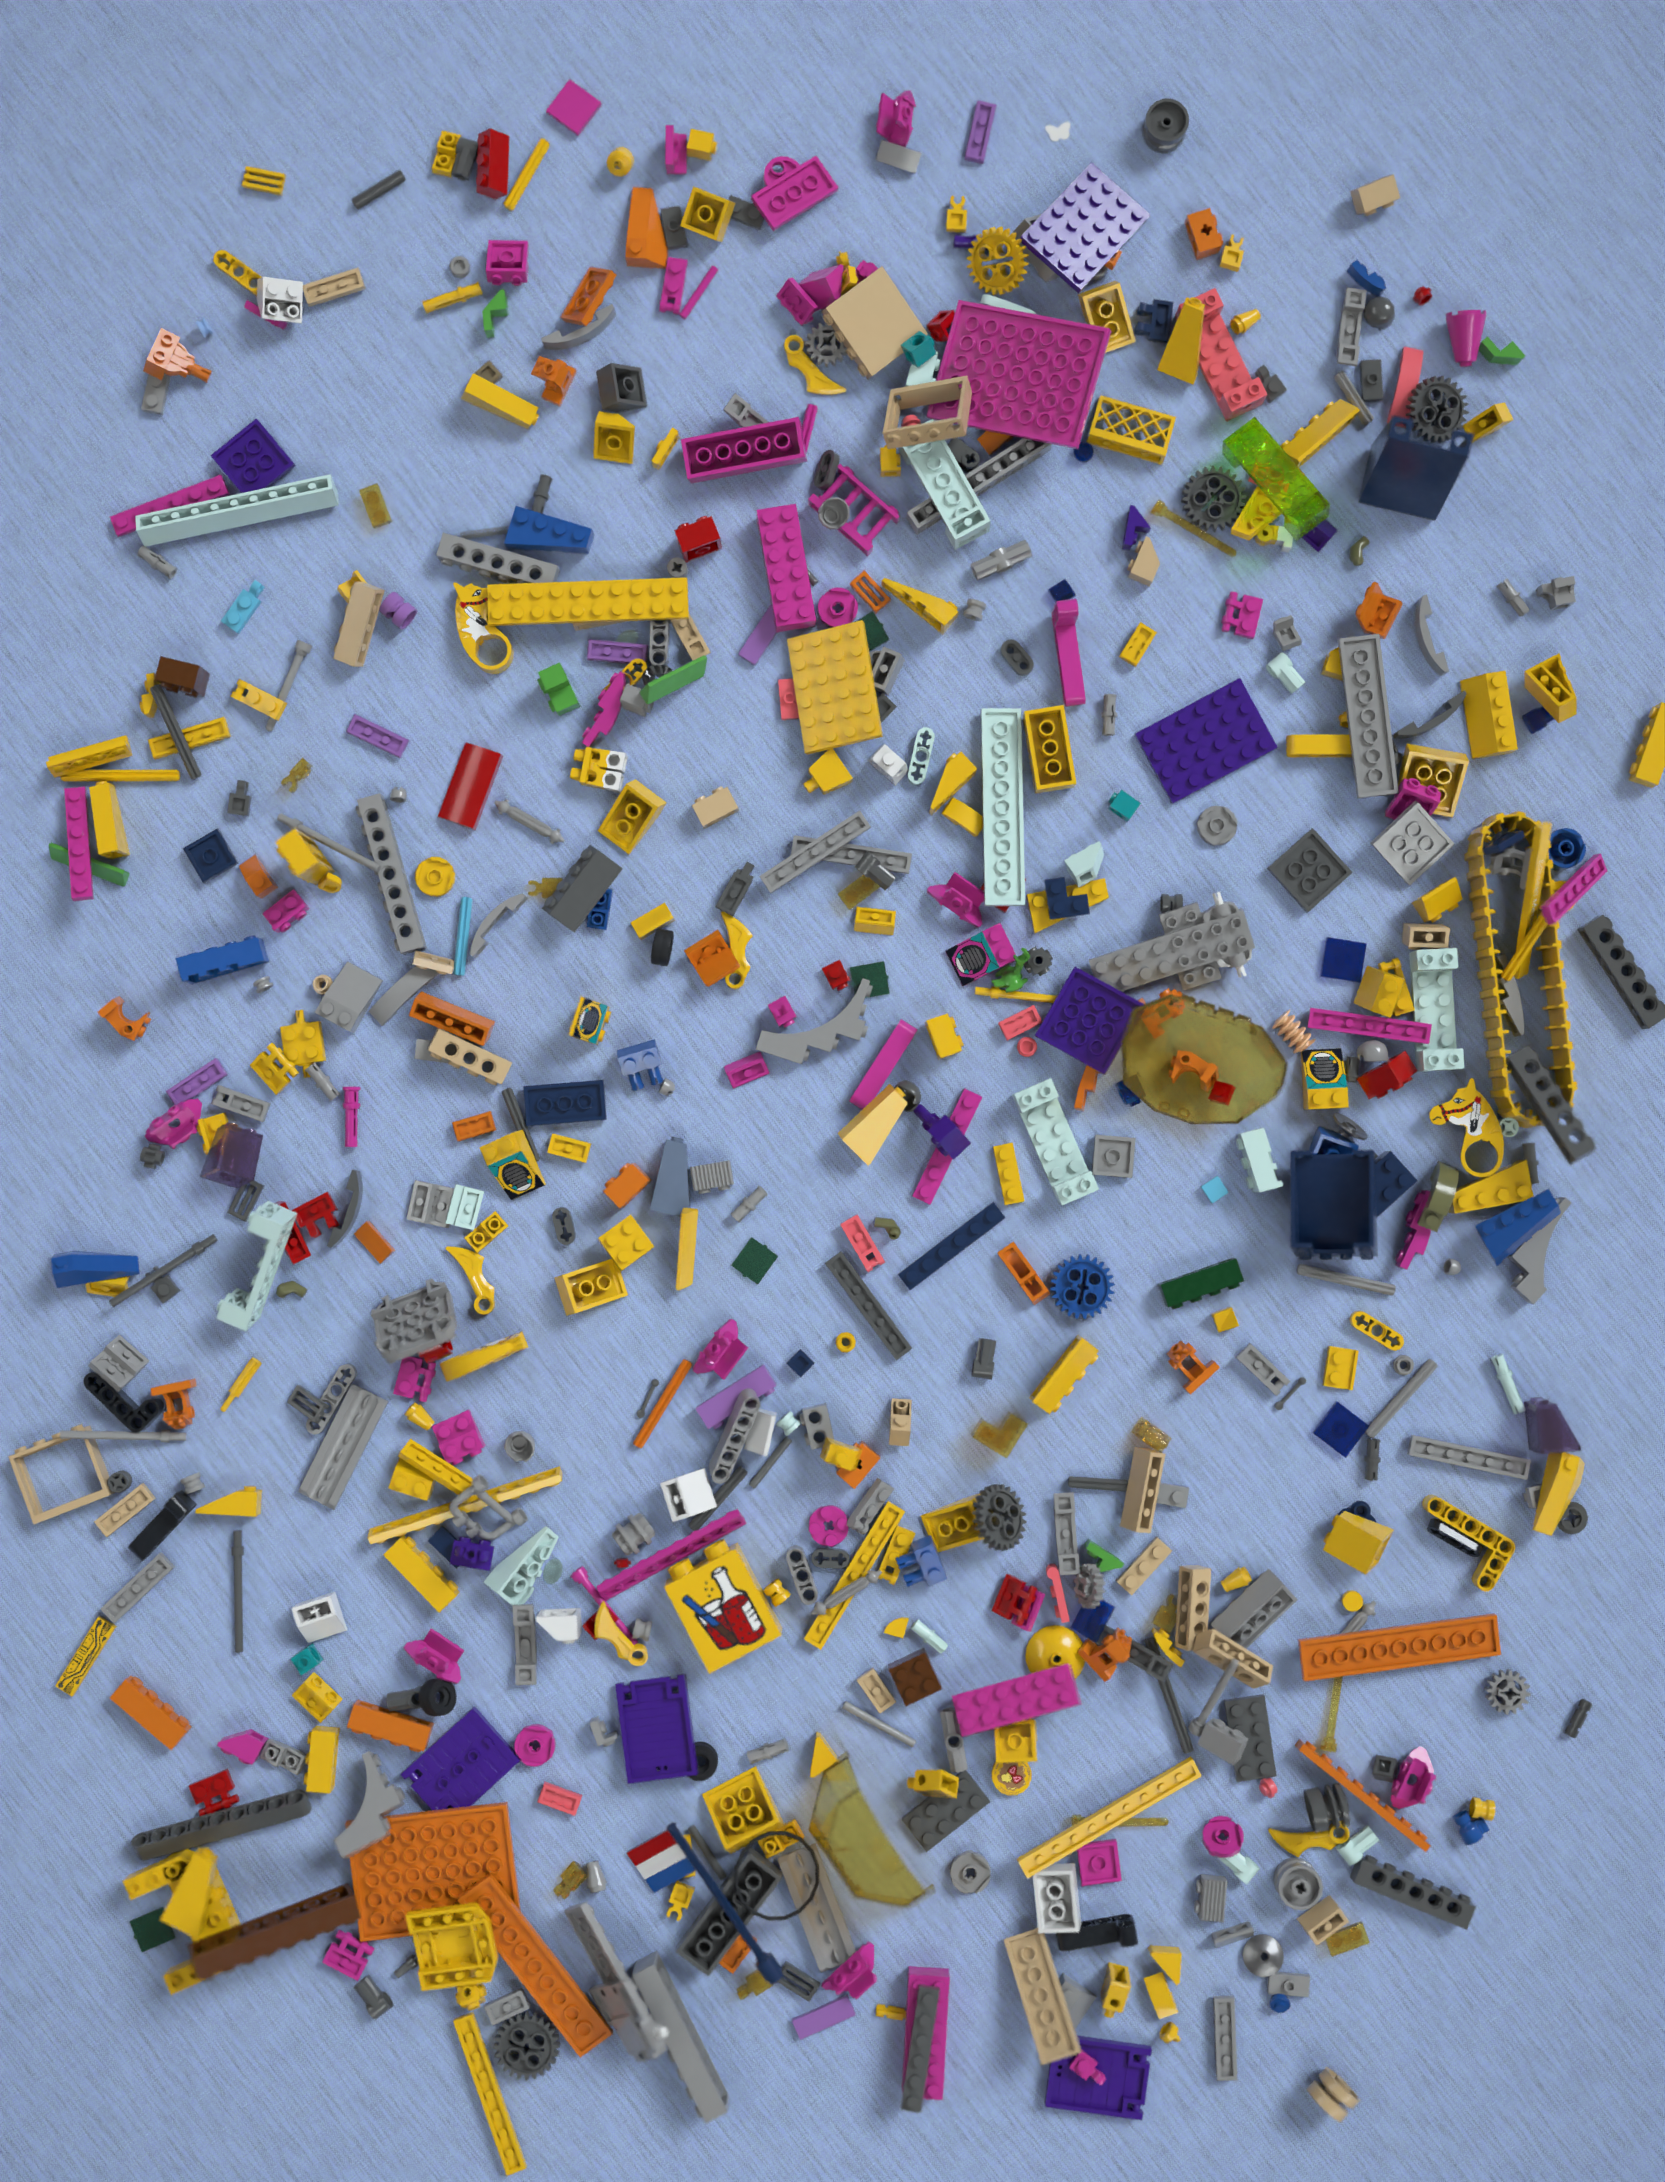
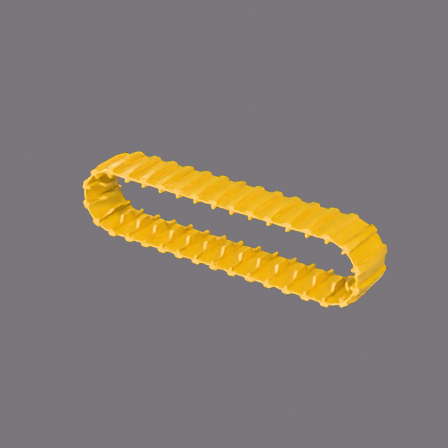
(1488, 974)

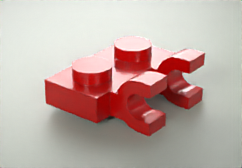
(314, 1210)

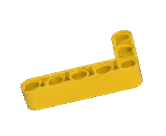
(1476, 1532)

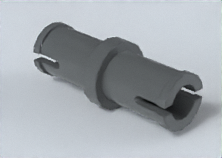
(541, 494)
(1530, 1155)
(1372, 1459)

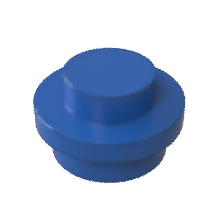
(1279, 2003)

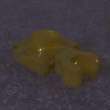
(547, 887)
(1165, 1616)

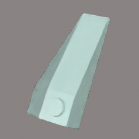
(518, 1572)

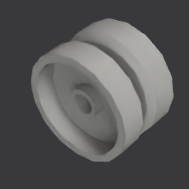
(1308, 1887)

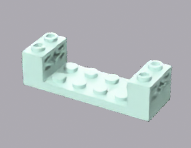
(948, 490)
(1435, 1005)
(1054, 1142)
(245, 1308)

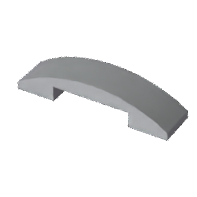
(603, 318)
(1350, 327)
(742, 413)
(1436, 661)
(479, 943)
(400, 993)
(1066, 1533)
(525, 1644)

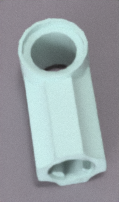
(1282, 669)
(1354, 1847)
(1242, 1867)

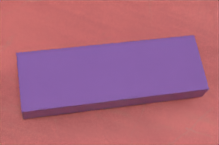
(980, 132)
(760, 638)
(616, 651)
(377, 736)
(197, 1082)
(823, 2017)

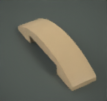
(690, 637)

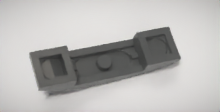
(1411, 729)
(354, 1184)
(1144, 1658)

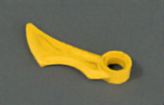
(816, 380)
(738, 939)
(472, 1266)
(608, 1630)
(1298, 1842)

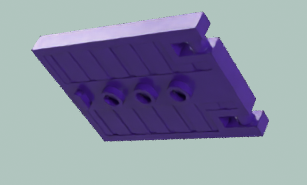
(656, 1729)
(462, 1763)
(1124, 2081)

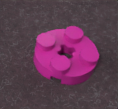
(846, 601)
(817, 1528)
(525, 1751)
(1216, 1846)

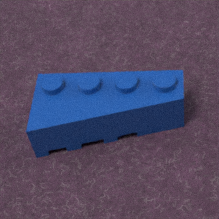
(546, 533)
(222, 960)
(1516, 1225)

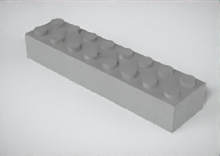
(682, 2038)

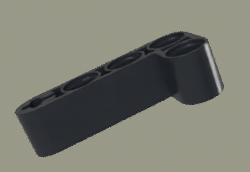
(120, 1397)
(162, 1525)
(1100, 1932)

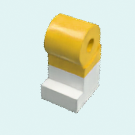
(1275, 535)

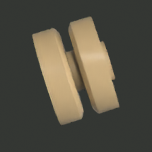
(1333, 2094)

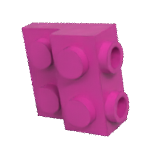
(507, 262)
(1412, 791)
(458, 1437)

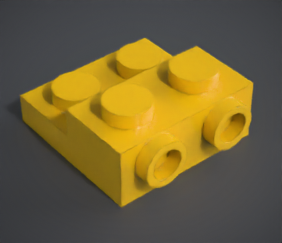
(1016, 1742)

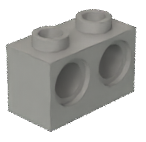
(822, 1425)

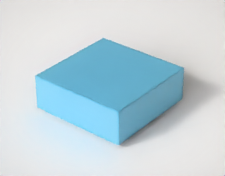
(1214, 1189)

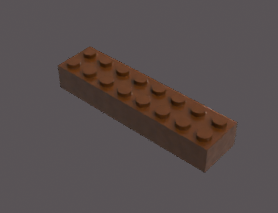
(273, 1932)

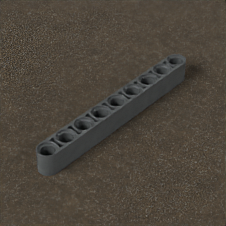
(221, 1824)

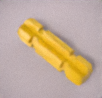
(890, 2012)

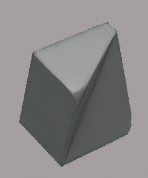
(1385, 1768)

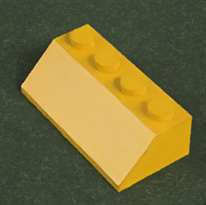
(1320, 431)
(1489, 715)
(1063, 1375)

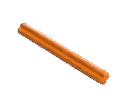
(662, 1403)

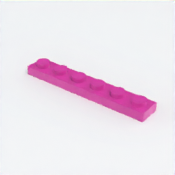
(207, 490)
(78, 844)
(1573, 889)
(1369, 1026)
(938, 1162)

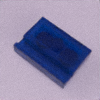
(1093, 1621)

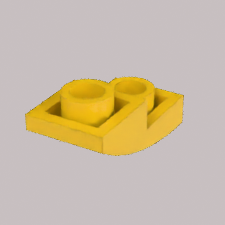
(445, 154)
(148, 705)
(964, 816)
(486, 1232)
(1164, 1642)
(775, 1844)
(1160, 1995)

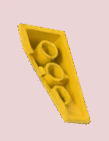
(930, 608)
(1559, 1485)

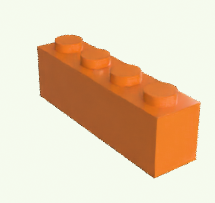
(452, 1018)
(151, 1712)
(390, 1725)

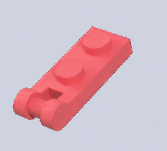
(862, 1242)
(1057, 1592)

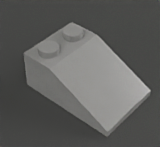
(349, 997)

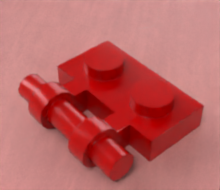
(1009, 1596)
(212, 1786)

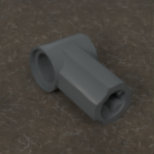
(466, 155)
(871, 868)
(983, 1364)
(403, 1699)
(376, 2001)

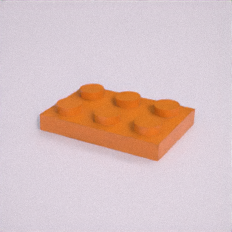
(588, 296)

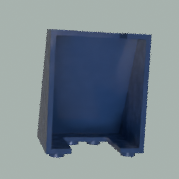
(1411, 474)
(1333, 1205)

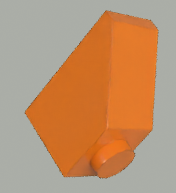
(257, 877)

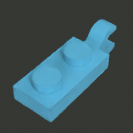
(243, 607)

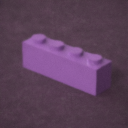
(721, 1405)

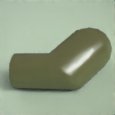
(1356, 554)
(889, 1225)
(291, 1287)

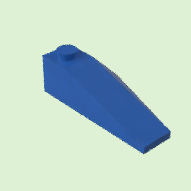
(87, 1267)

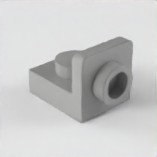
(599, 1729)

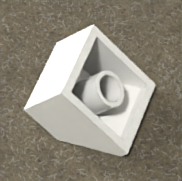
(761, 1432)
(561, 1623)

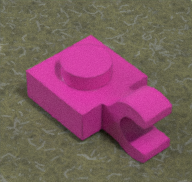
(1085, 2066)

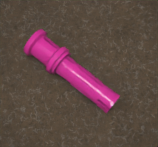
(351, 1110)

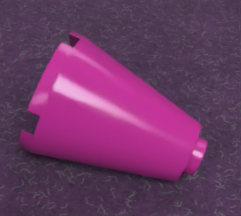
(1465, 334)

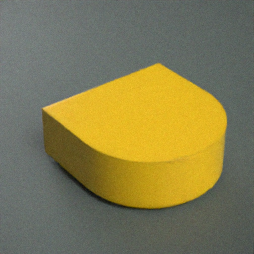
(330, 883)

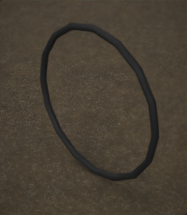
(814, 1888)

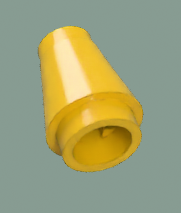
(1244, 321)
(419, 1416)
(1238, 1578)

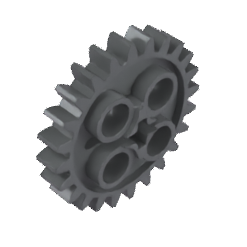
(1437, 409)
(1200, 487)
(999, 1517)
(522, 2063)

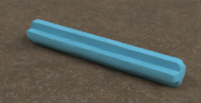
(462, 936)

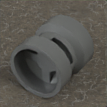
(1170, 902)

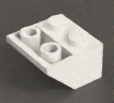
(280, 299)
(688, 1495)
(319, 1617)

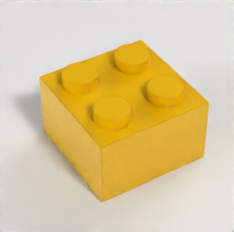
(707, 214)
(625, 1242)

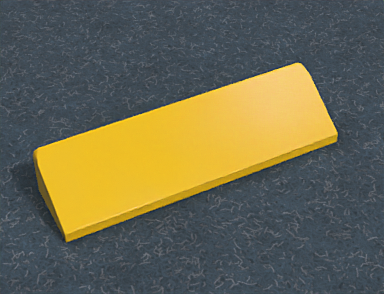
(686, 1248)

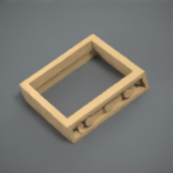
(923, 395)
(27, 1488)

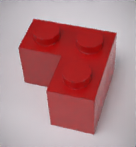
(1387, 1076)

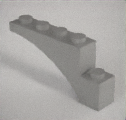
(1531, 1259)

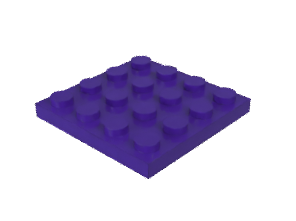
(1088, 1020)

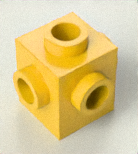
(471, 1996)

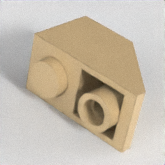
(1146, 563)
(900, 1422)

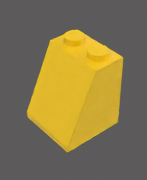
(1357, 1541)

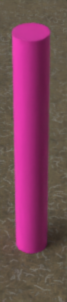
(698, 292)

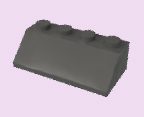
(581, 888)

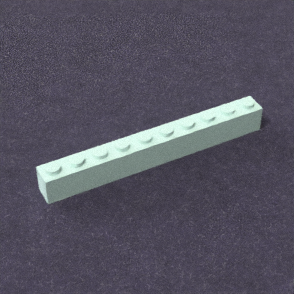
(237, 510)

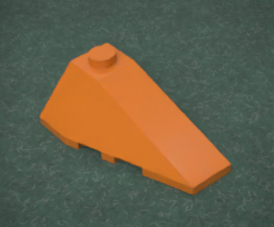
(645, 235)

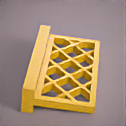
(1123, 443)

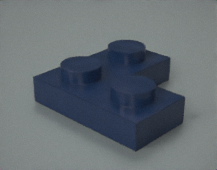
(1059, 904)

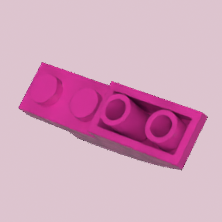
(611, 704)
(1418, 1238)

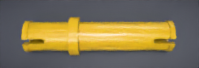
(452, 297)

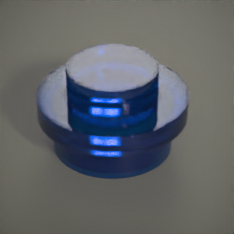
(1084, 452)

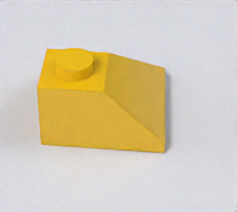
(613, 438)

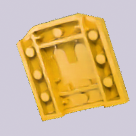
(453, 1945)

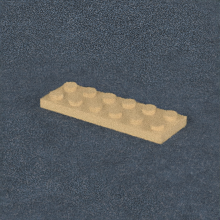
(1042, 1996)

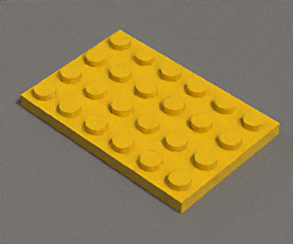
(834, 687)

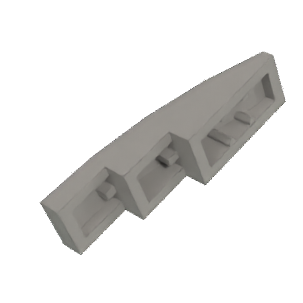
(1510, 999)

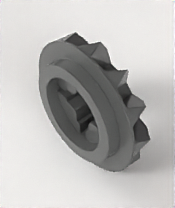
(658, 670)
(1578, 1523)

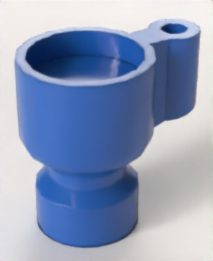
(1470, 1831)

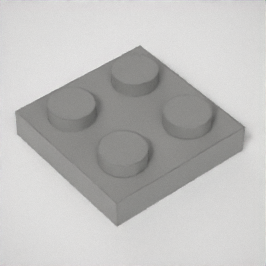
(1113, 1156)

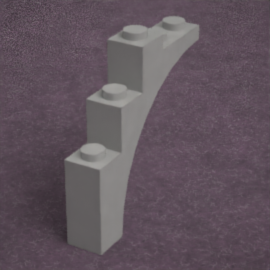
(846, 1023)

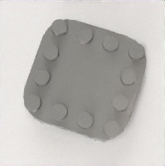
(414, 1321)

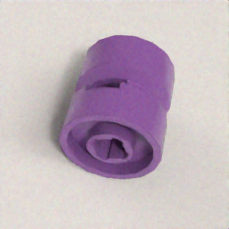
(400, 612)

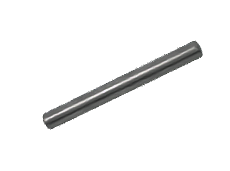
(1172, 1704)

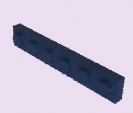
(951, 1246)

